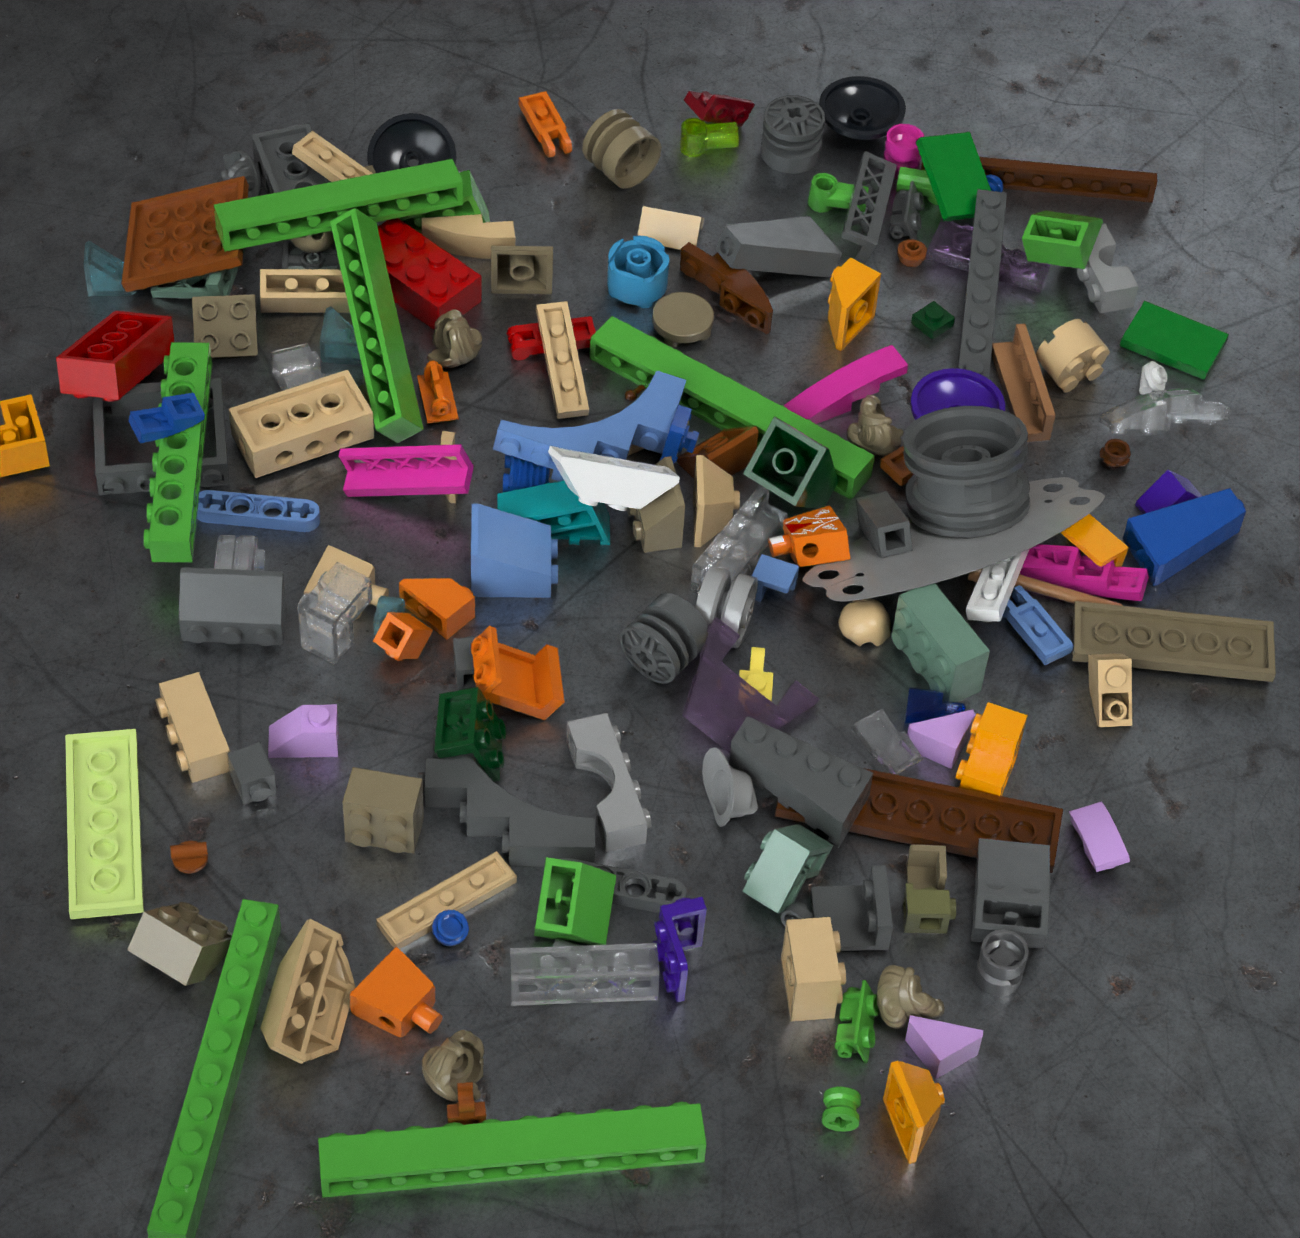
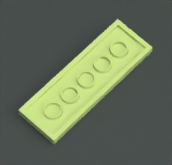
(103, 824)

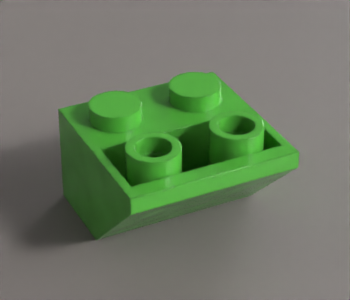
(1060, 238)
(575, 902)

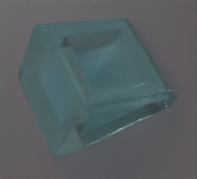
(385, 605)

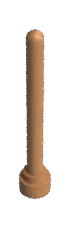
(1050, 590)

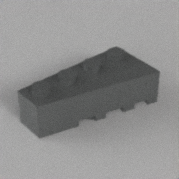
(803, 777)

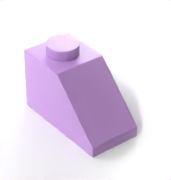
(305, 733)

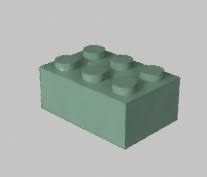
(940, 643)

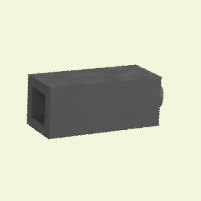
(879, 515)

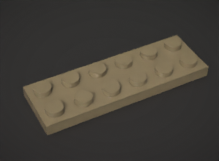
(1176, 640)

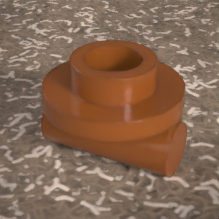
(189, 856)

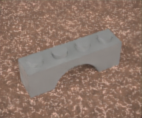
(596, 748)

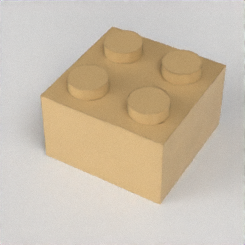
(812, 968)

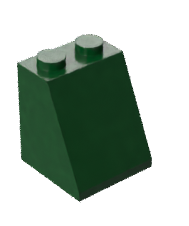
(793, 466)

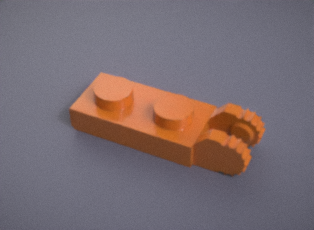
(545, 122)

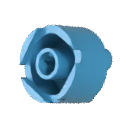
(638, 271)

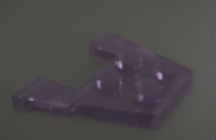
(723, 700)

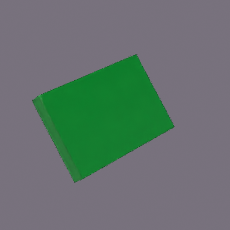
(953, 173)
(1174, 340)

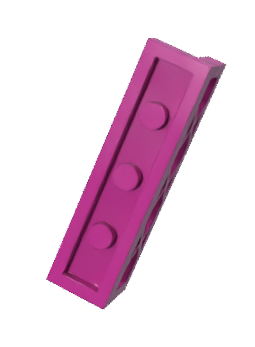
(407, 474)

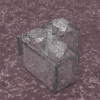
(330, 610)

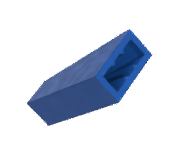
(1182, 533)

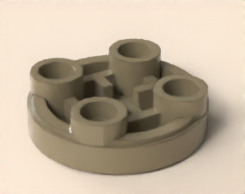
(683, 318)

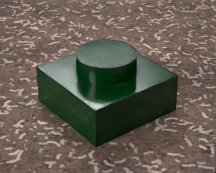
(933, 320)

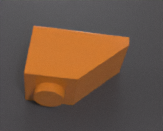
(439, 603)

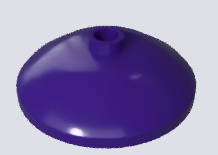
(954, 389)

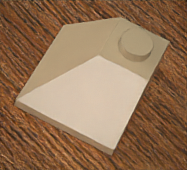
(712, 500)

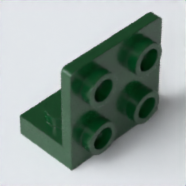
(470, 726)

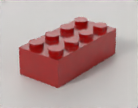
(425, 276)
(115, 355)

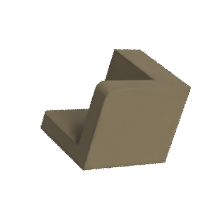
(926, 866)

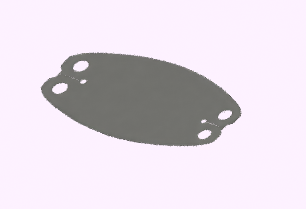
(945, 557)

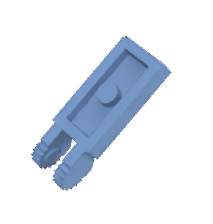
(1037, 627)

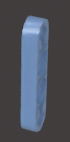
(257, 507)

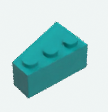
(560, 508)

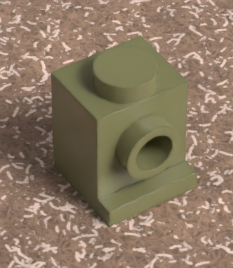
(927, 910)

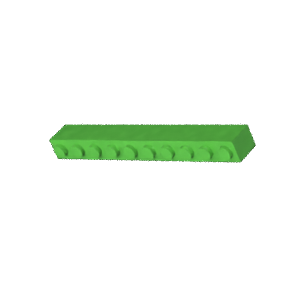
(719, 397)
(216, 1073)
(511, 1149)

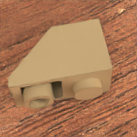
(1111, 689)

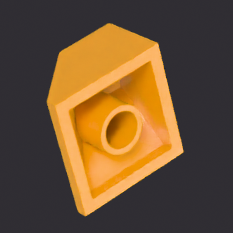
(912, 1105)

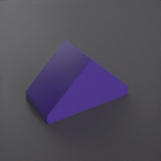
(1167, 491)

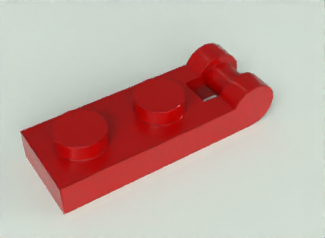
(522, 348)

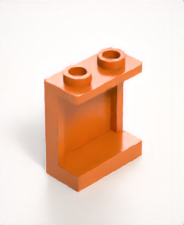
(516, 677)

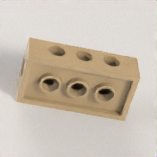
(301, 423)

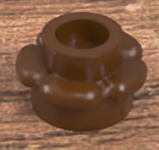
(1115, 453)

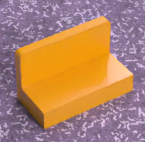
(1096, 541)

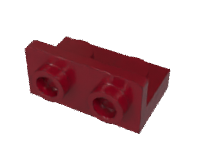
(719, 108)

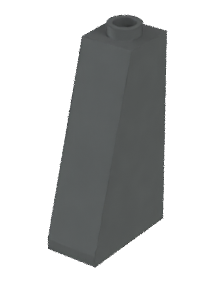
(780, 247)

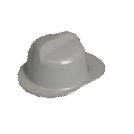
(727, 788)

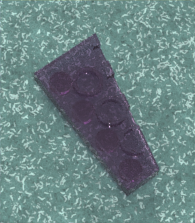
(952, 248)

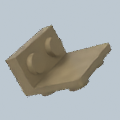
(226, 324)

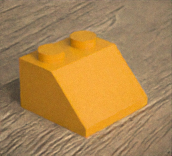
(851, 300)

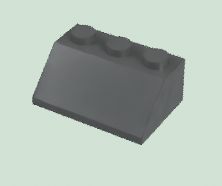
(232, 606)

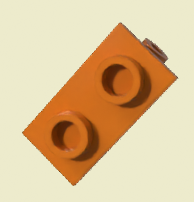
(437, 394)

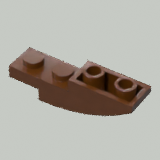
(737, 287)

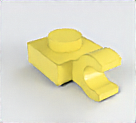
(755, 676)

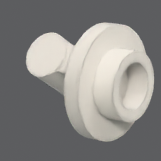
(1152, 378)

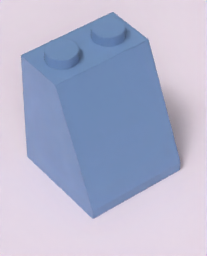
(511, 555)

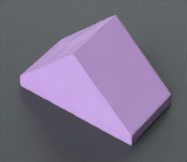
(942, 737)
(942, 1044)

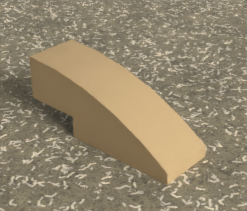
(468, 234)

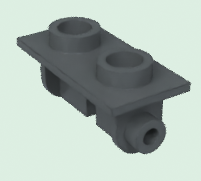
(906, 213)

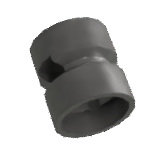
(1001, 962)

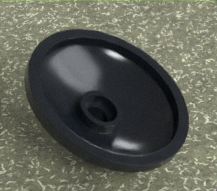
(862, 107)
(409, 138)

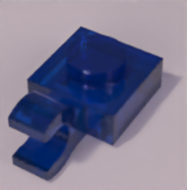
(928, 704)

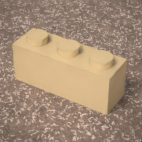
(302, 291)
(193, 727)

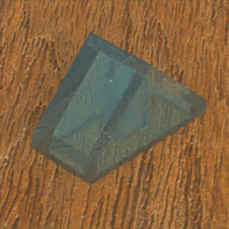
(103, 272)
(338, 340)

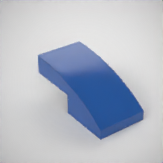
(173, 416)

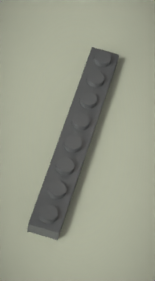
(982, 282)

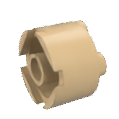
(1073, 354)

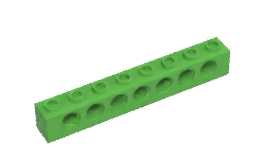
(179, 459)

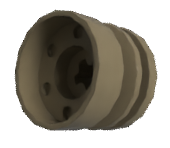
(621, 148)

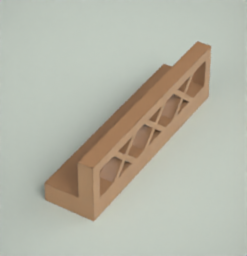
(1024, 384)

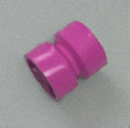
(902, 147)

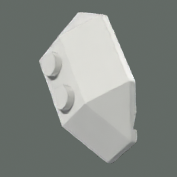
(612, 479)

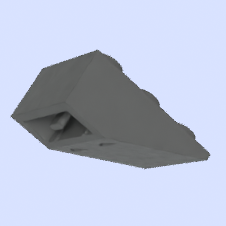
(1012, 890)

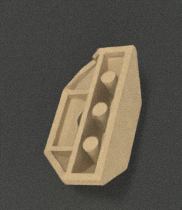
(309, 996)

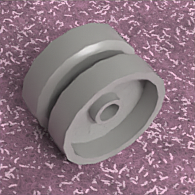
(728, 603)

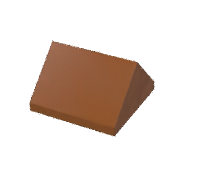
(728, 449)

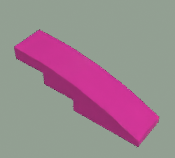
(848, 384)
(1070, 570)

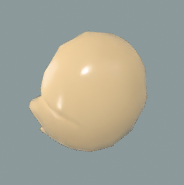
(865, 622)

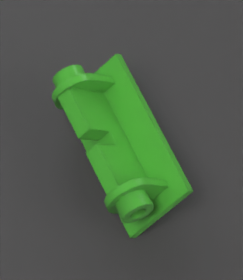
(859, 1035)

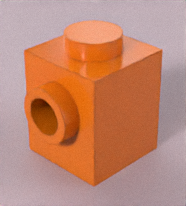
(402, 636)

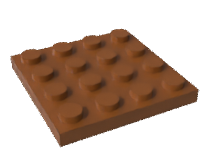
(178, 236)

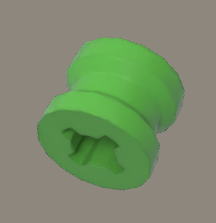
(841, 1109)

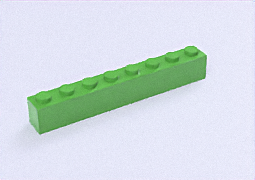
(311, 208)
(376, 326)

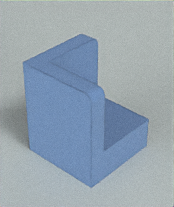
(775, 575)

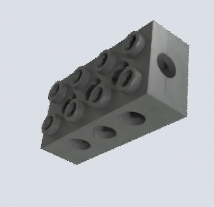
(275, 159)

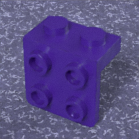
(678, 930)

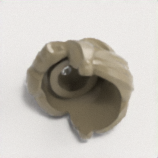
(455, 340)
(874, 429)
(902, 995)
(454, 1062)

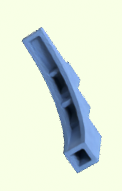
(641, 424)

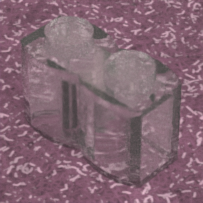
(295, 366)

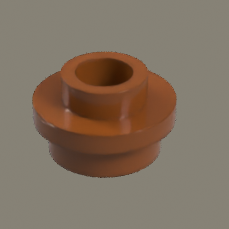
(911, 252)

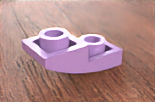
(1099, 836)

